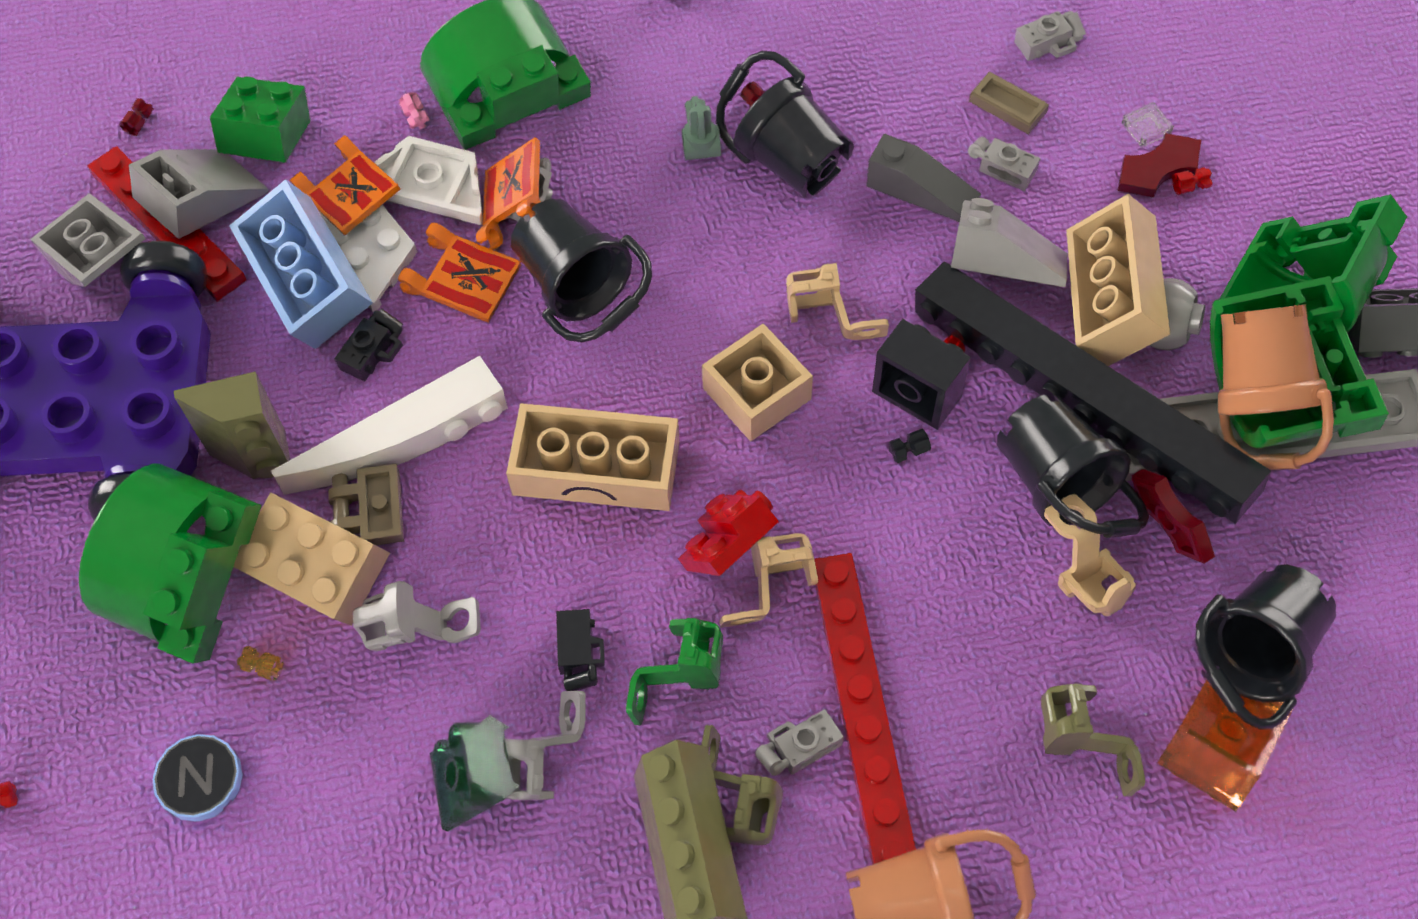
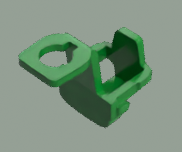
(693, 665)

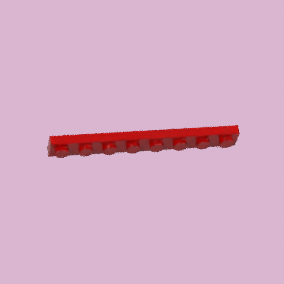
(863, 709)

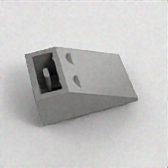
(191, 187)

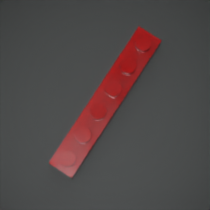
(114, 175)

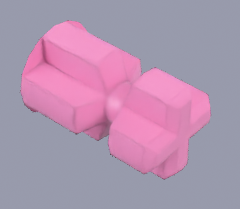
(412, 106)

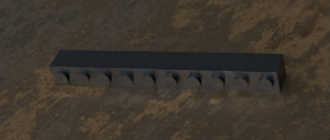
(1105, 399)

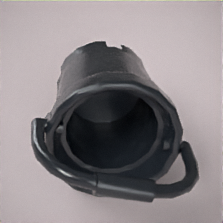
(785, 129)
(578, 267)
(1066, 456)
(1264, 641)

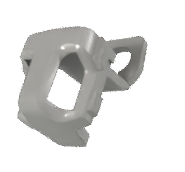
(405, 617)
(532, 750)

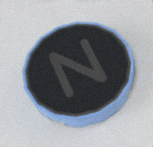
(197, 777)

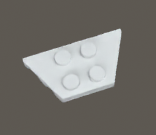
(435, 178)
(376, 252)

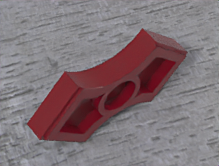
(1148, 171)
(1184, 529)

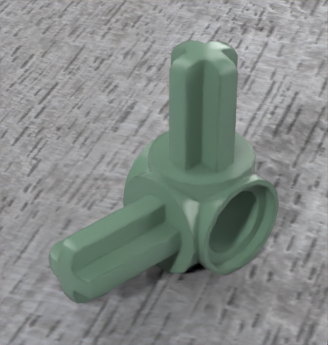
(700, 134)

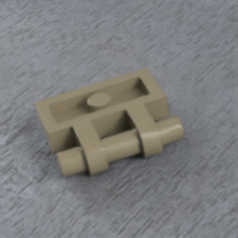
(379, 504)

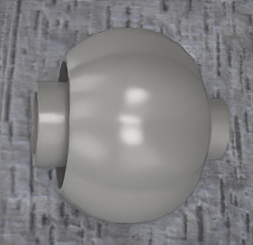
(1183, 314)

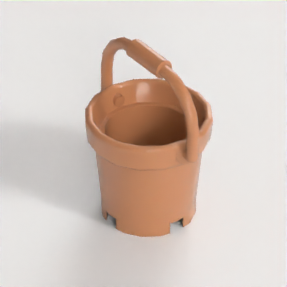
(1269, 370)
(931, 881)

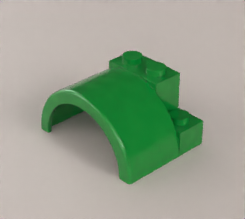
(509, 56)
(1347, 249)
(1355, 399)
(151, 571)

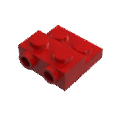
(731, 529)

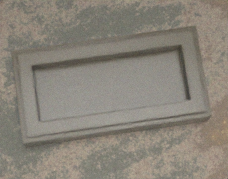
(1008, 102)

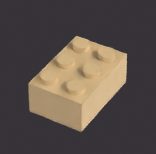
(311, 559)

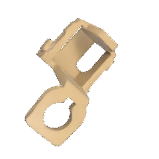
(827, 283)
(770, 560)
(1090, 565)

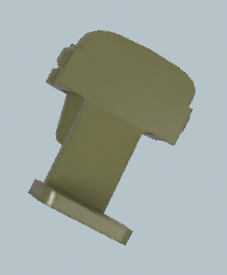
(1073, 732)
(755, 798)

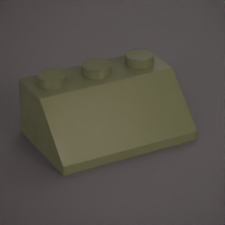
(237, 424)

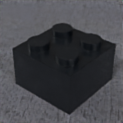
(920, 373)

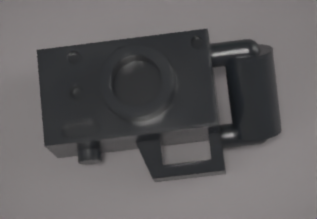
(369, 345)
(576, 649)

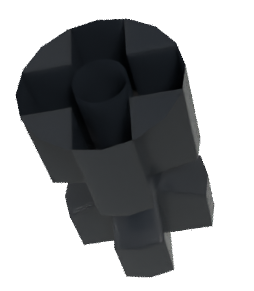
(916, 442)

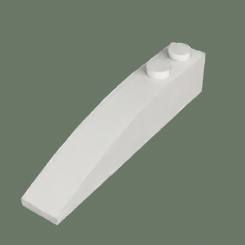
(402, 430)

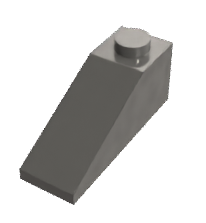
(917, 178)

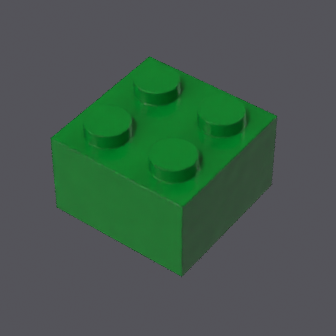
(260, 119)

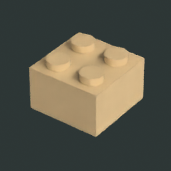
(757, 382)

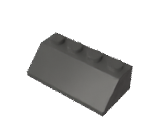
(1387, 323)

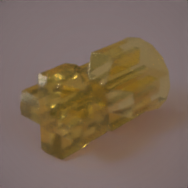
(267, 665)

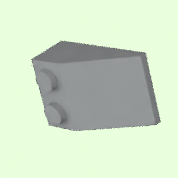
(86, 241)
(1004, 246)

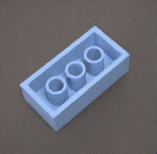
(300, 265)

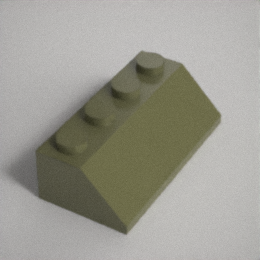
(687, 834)

